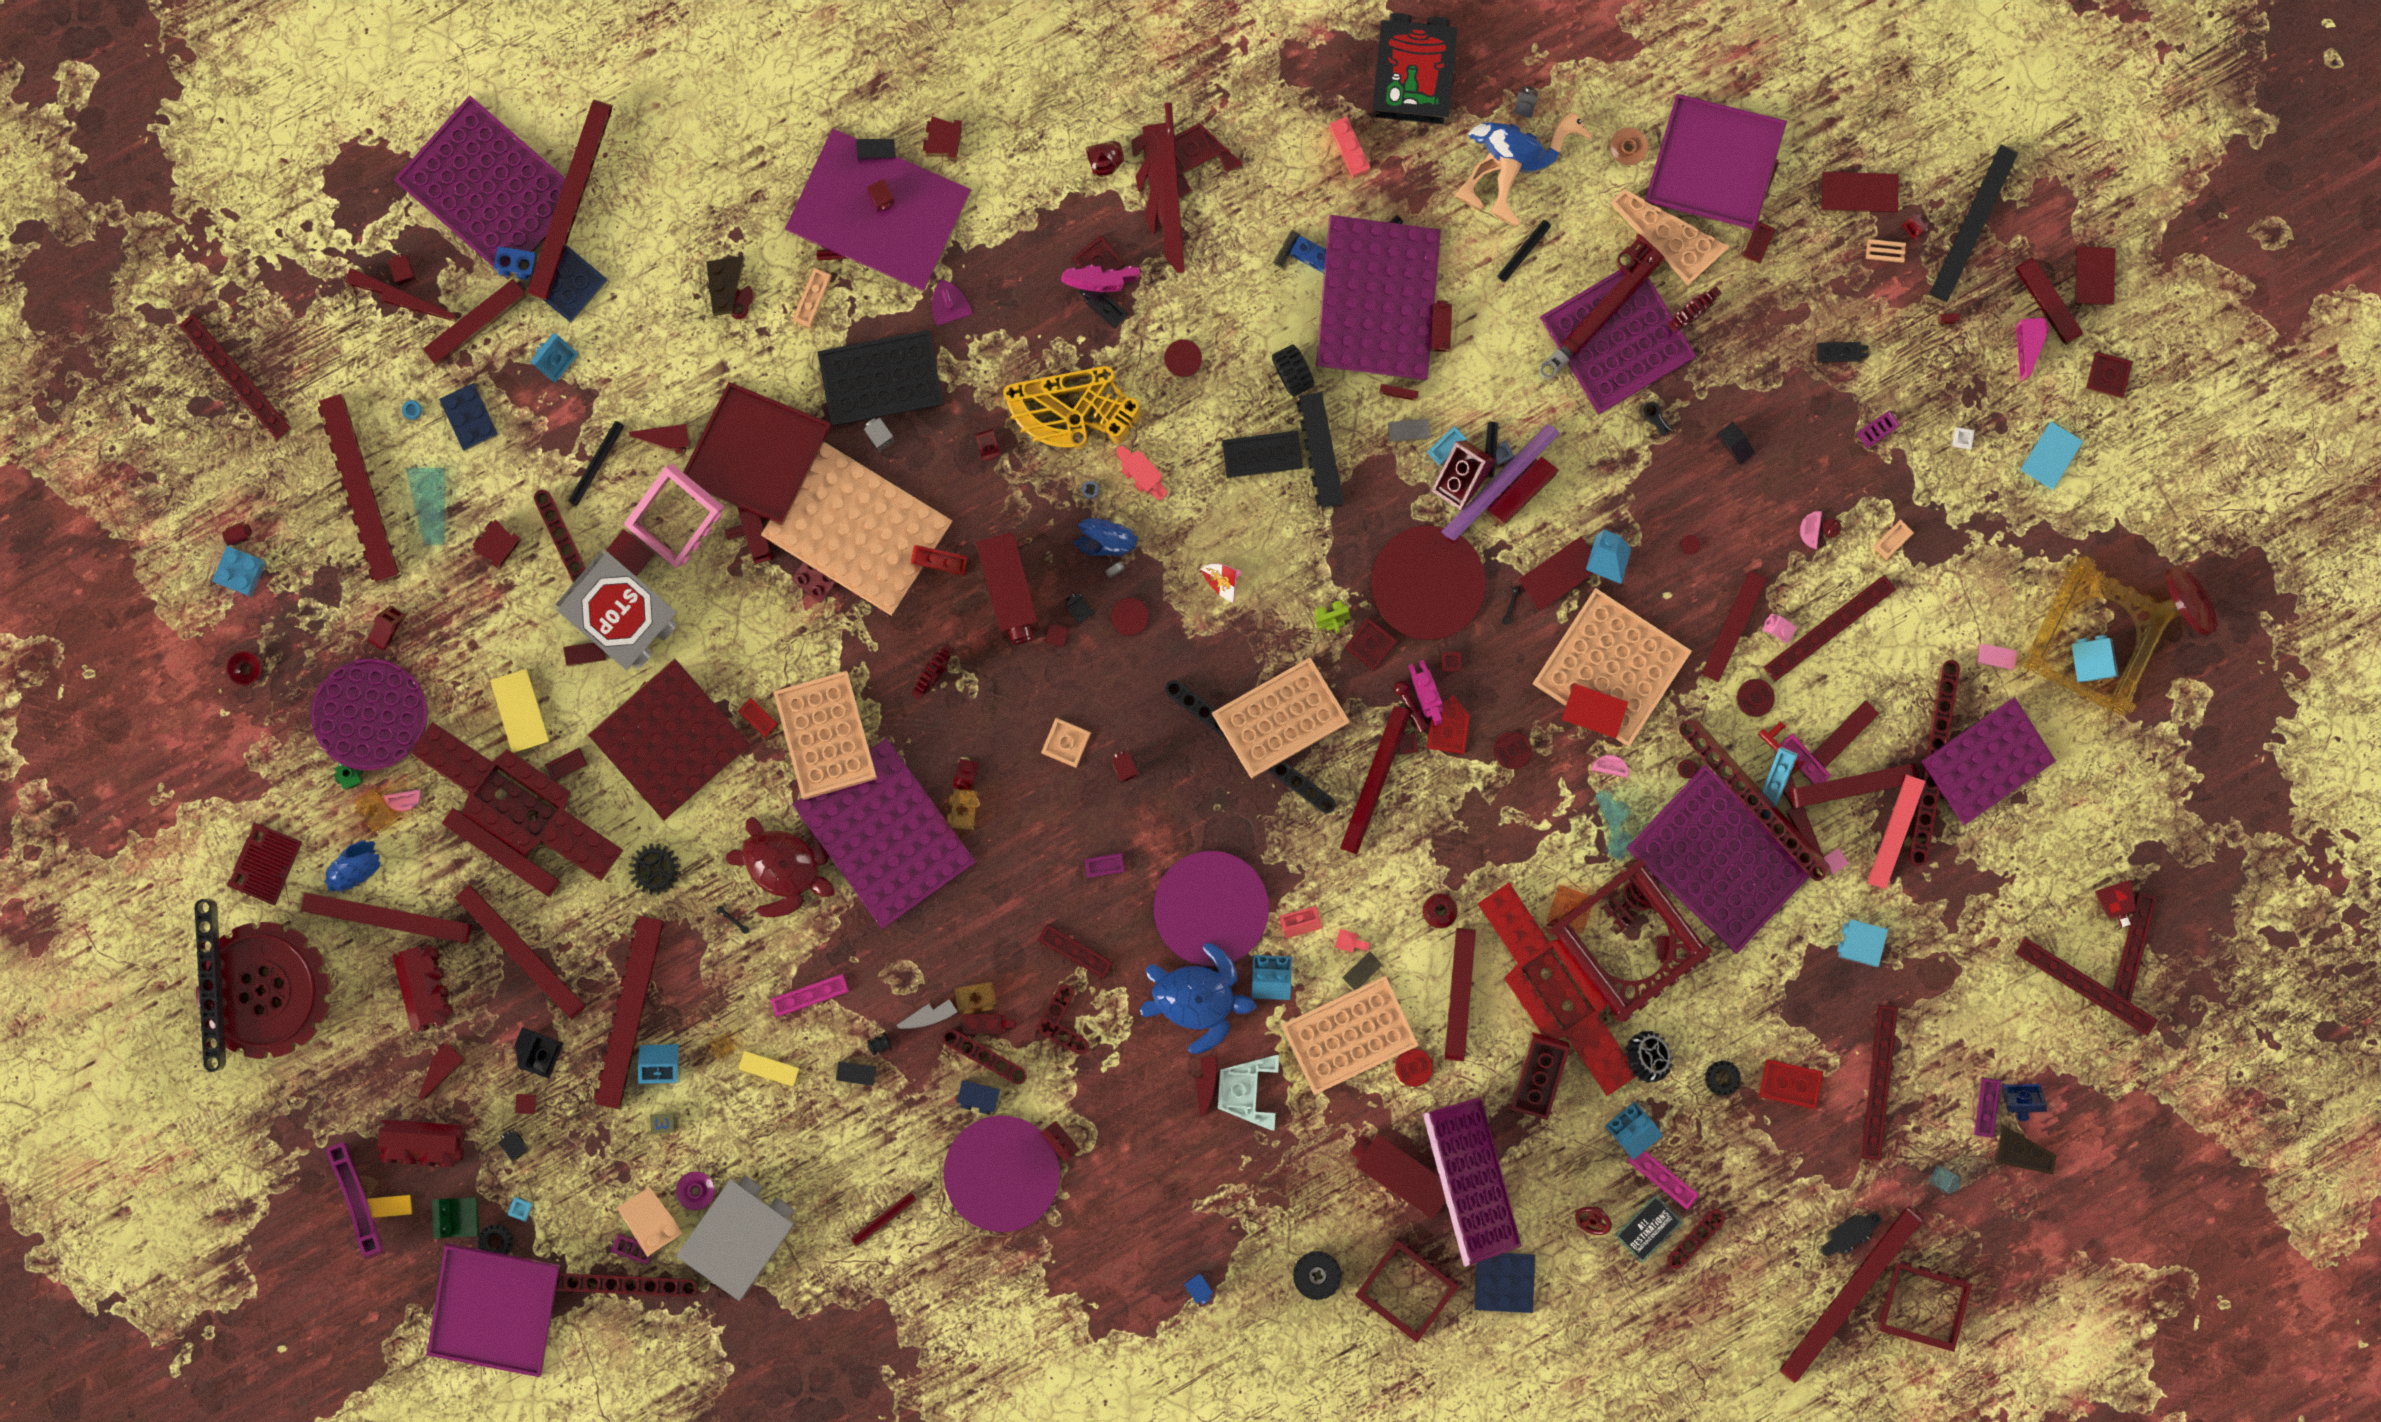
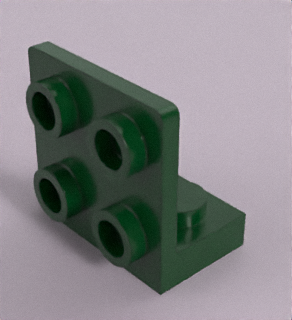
(455, 1217)

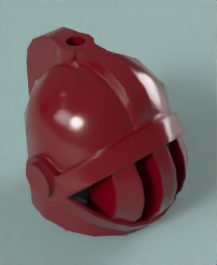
(1105, 158)

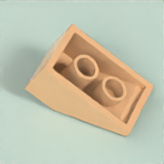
(649, 1221)

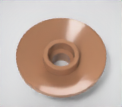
(1631, 137)

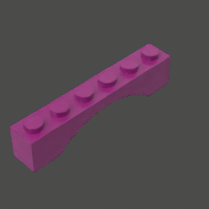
(351, 1186)

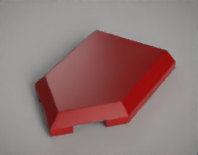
(1452, 733)

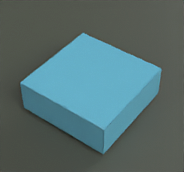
(520, 1209)

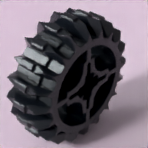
(650, 877)
(1654, 1054)

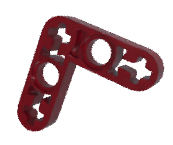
(1054, 1020)

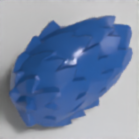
(1105, 538)
(352, 866)

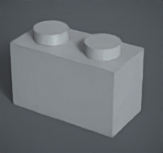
(879, 434)

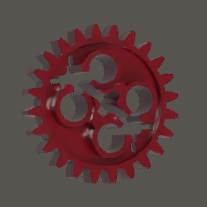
(1694, 309)
(932, 672)

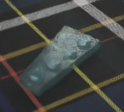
(429, 500)

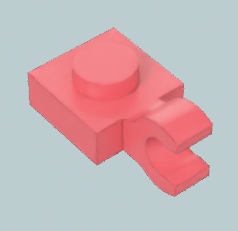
(1348, 942)

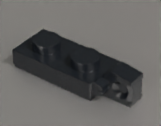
(1104, 307)

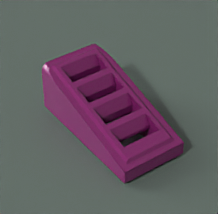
(1892, 420)
(616, 1243)

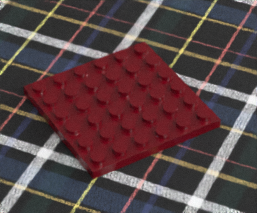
(669, 739)

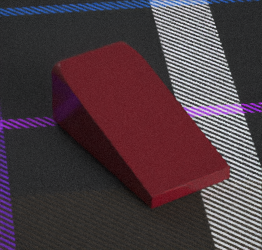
(583, 654)

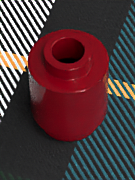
(237, 534)

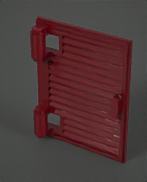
(264, 864)

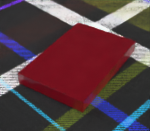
(2095, 276)

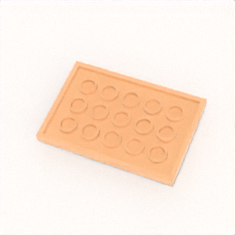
(1280, 718)
(825, 735)
(1349, 1035)

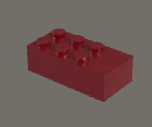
(1540, 1076)

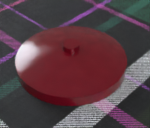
(2191, 600)

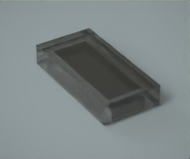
(1362, 971)

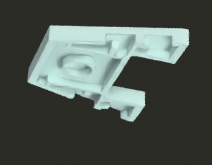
(1239, 1090)

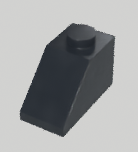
(1735, 443)

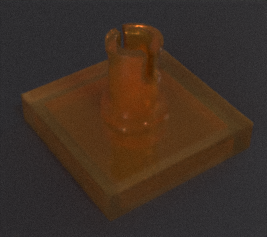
(1564, 901)

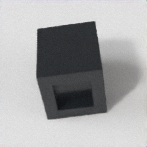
(513, 1145)

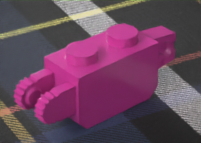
(1427, 693)

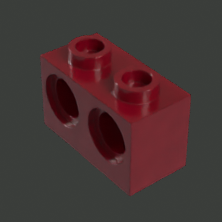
(1124, 766)

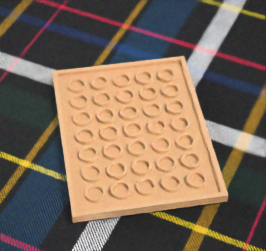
(858, 529)

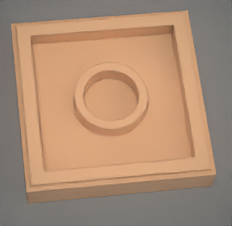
(1066, 742)

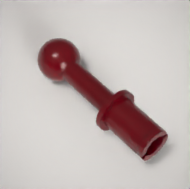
(1401, 689)

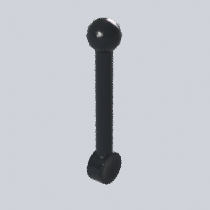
(1506, 620)
(720, 909)

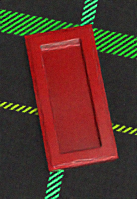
(758, 717)

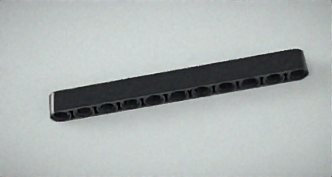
(1285, 779)

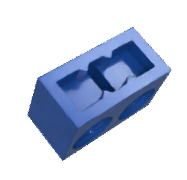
(1309, 253)
(516, 257)
(1199, 1289)

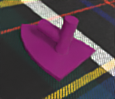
(949, 303)

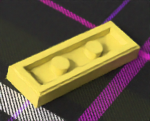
(768, 1068)

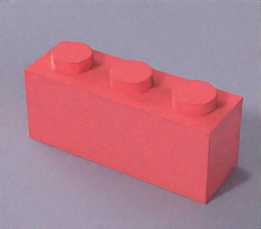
(1349, 147)

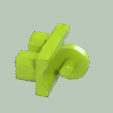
(1333, 619)

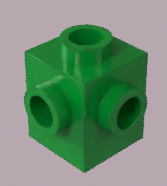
(352, 780)

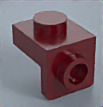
(987, 445)
(965, 774)

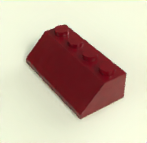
(1522, 491)

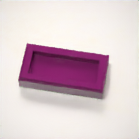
(1104, 865)

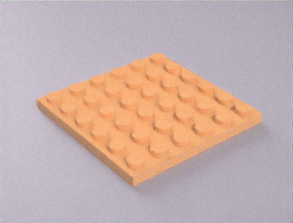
(1617, 656)

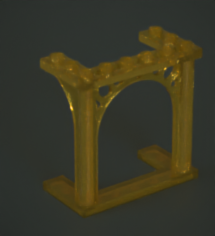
(2083, 570)

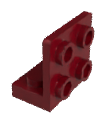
(813, 582)

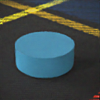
(412, 410)

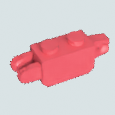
(1142, 472)

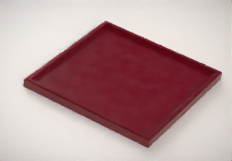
(756, 452)

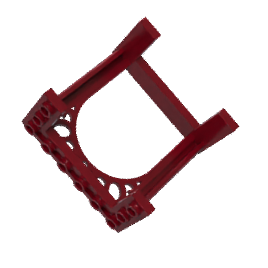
(1621, 1006)

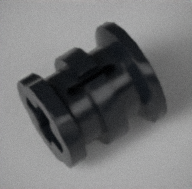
(878, 1044)

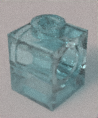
(1945, 1180)

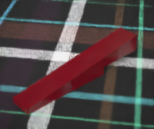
(395, 296)
(1800, 819)

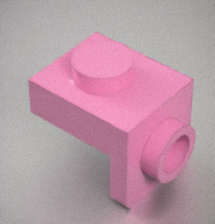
(1779, 628)

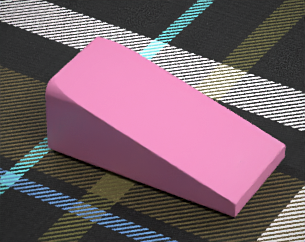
(1996, 656)

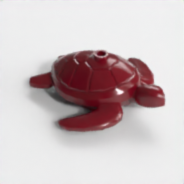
(782, 867)

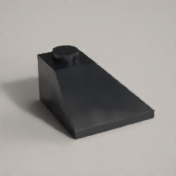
(537, 1052)

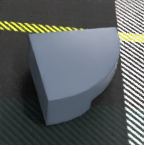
(1503, 453)

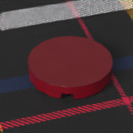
(1183, 358)
(1129, 616)
(1755, 697)
(1512, 750)

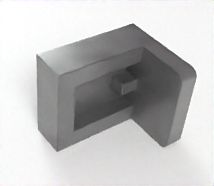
(1526, 101)

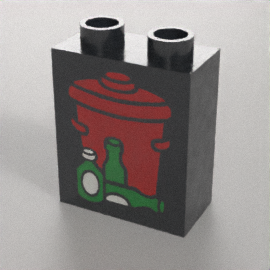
(1414, 70)

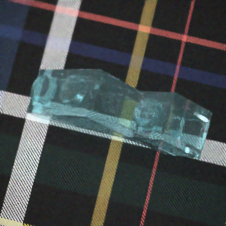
(1615, 815)

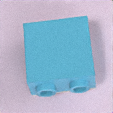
(2094, 659)
(1862, 942)

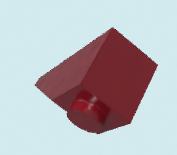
(670, 437)
(441, 1067)

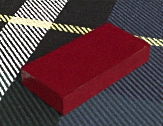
(1758, 242)
(1398, 392)
(566, 764)

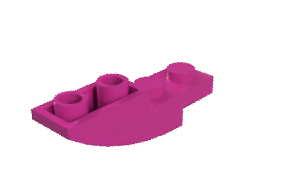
(1092, 278)

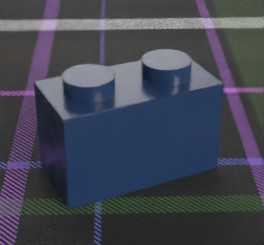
(978, 1096)

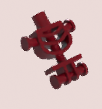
(1635, 897)

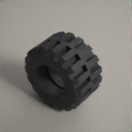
(1293, 370)

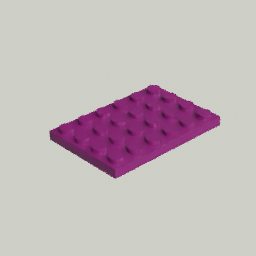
(1988, 761)

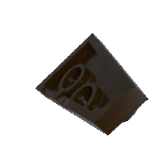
(723, 283)

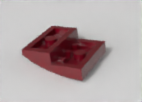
(630, 552)

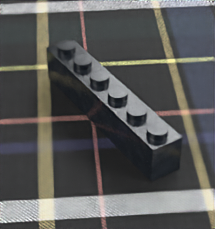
(1321, 451)

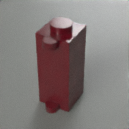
(1441, 326)

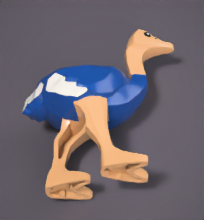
(1513, 153)

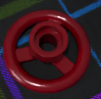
(1595, 1218)

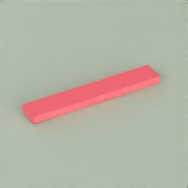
(1896, 831)

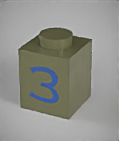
(663, 1123)

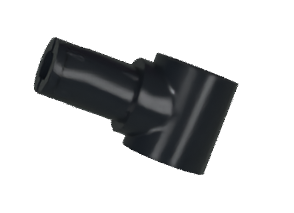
(1656, 418)

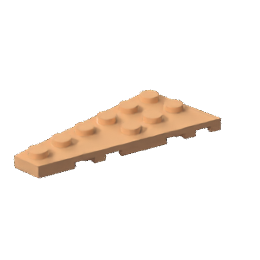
(1682, 245)

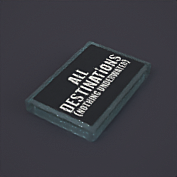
(1648, 1228)

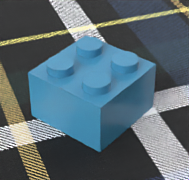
(239, 571)

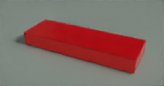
(939, 560)

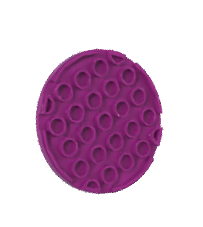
(369, 714)
(1211, 901)
(1001, 1173)

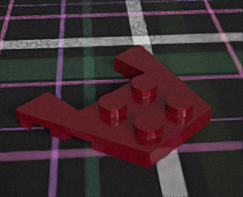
(1195, 148)

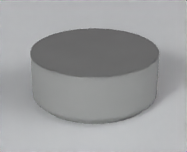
(1115, 569)

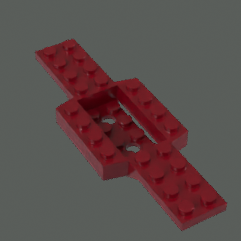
(508, 816)

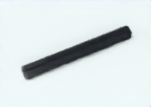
(596, 463)

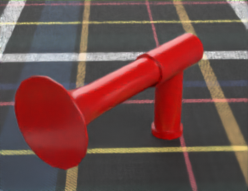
(1769, 739)

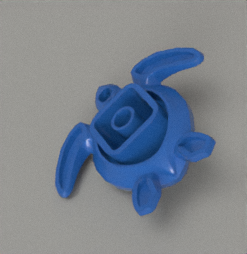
(1198, 998)

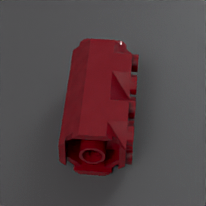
(422, 987)
(420, 1142)

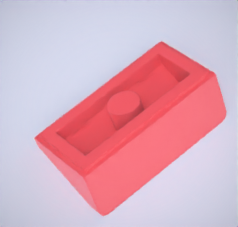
(1300, 922)

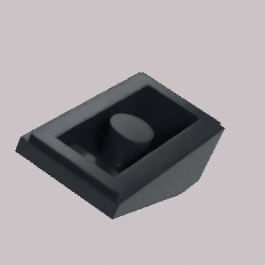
(875, 149)
(856, 1073)

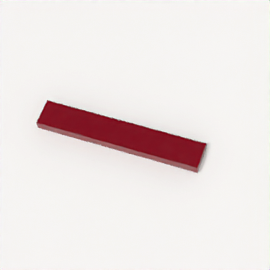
(1733, 626)
(2134, 946)

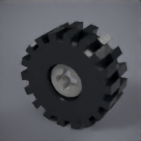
(1311, 1263)

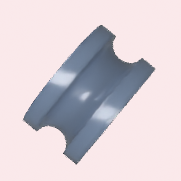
(1084, 489)

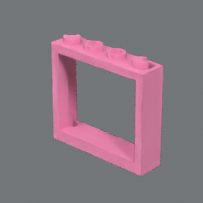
(696, 492)

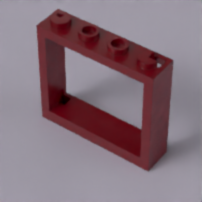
(1419, 1258)
(1940, 1276)

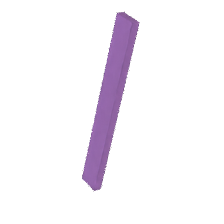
(1500, 482)

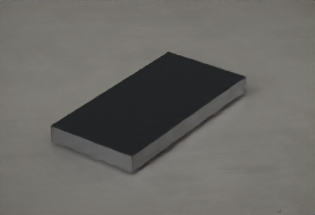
(1262, 454)

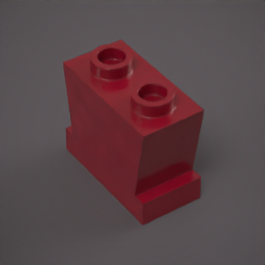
(942, 138)
(496, 543)

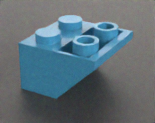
(1271, 977)
(658, 1064)
(1634, 1130)

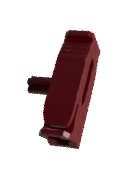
(752, 527)

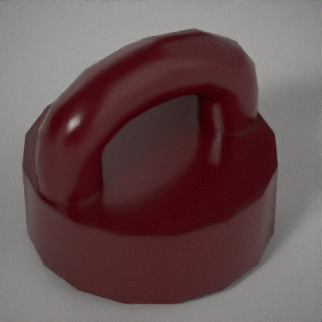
(1831, 528)

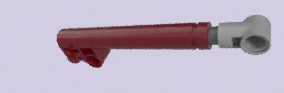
(1642, 265)

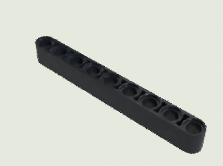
(1973, 223)
(205, 993)

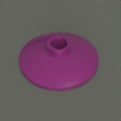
(685, 1186)

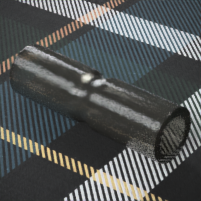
(1285, 251)

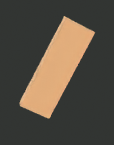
(812, 297)

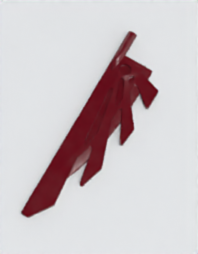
(1161, 170)

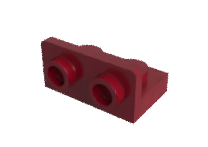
(1060, 1141)

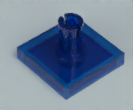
(2024, 1099)

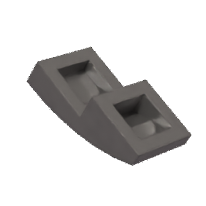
(1408, 430)

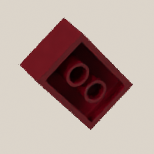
(1462, 474)

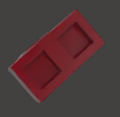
(385, 627)

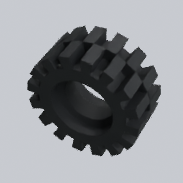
(1734, 1078)
(500, 1230)

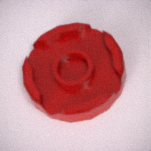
(1413, 1067)

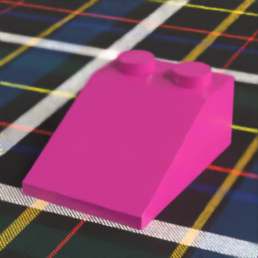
(2030, 339)

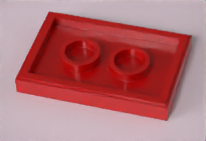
(1594, 710)
(1790, 1084)

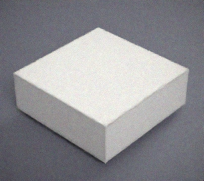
(1963, 438)

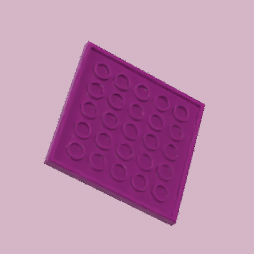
(1628, 350)

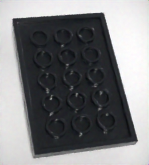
(880, 378)

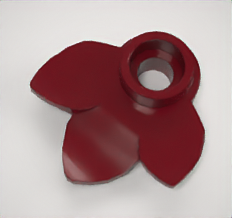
(743, 300)

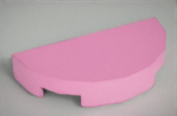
(1810, 529)
(1611, 765)
(403, 801)

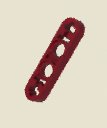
(1698, 1241)

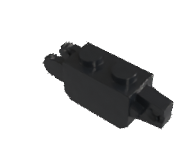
(1850, 1232)

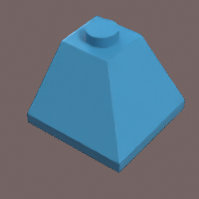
(1609, 556)

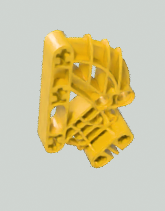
(1114, 414)

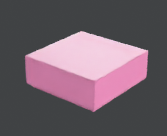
(1836, 860)

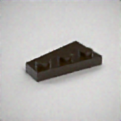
(2022, 1153)

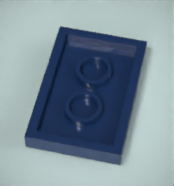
(468, 417)

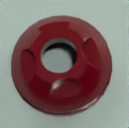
(234, 668)
(1440, 921)

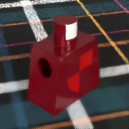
(2118, 902)

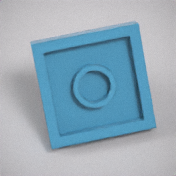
(554, 357)

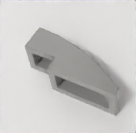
(928, 1016)

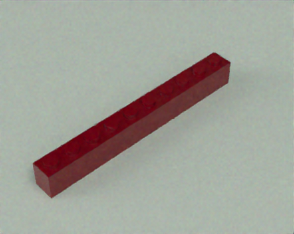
(359, 489)
(629, 1012)

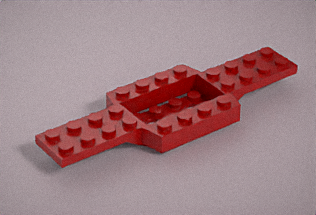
(1533, 953)

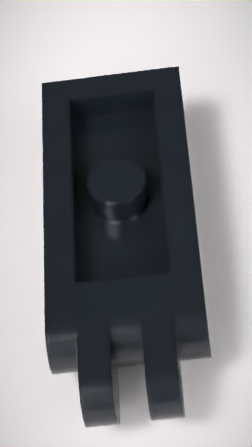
(1841, 352)

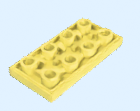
(519, 711)

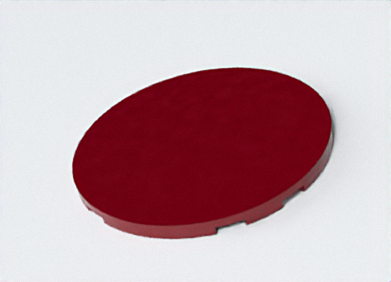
(1428, 583)

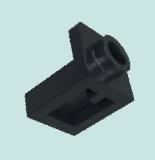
(1078, 607)

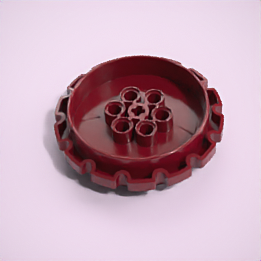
(301, 996)

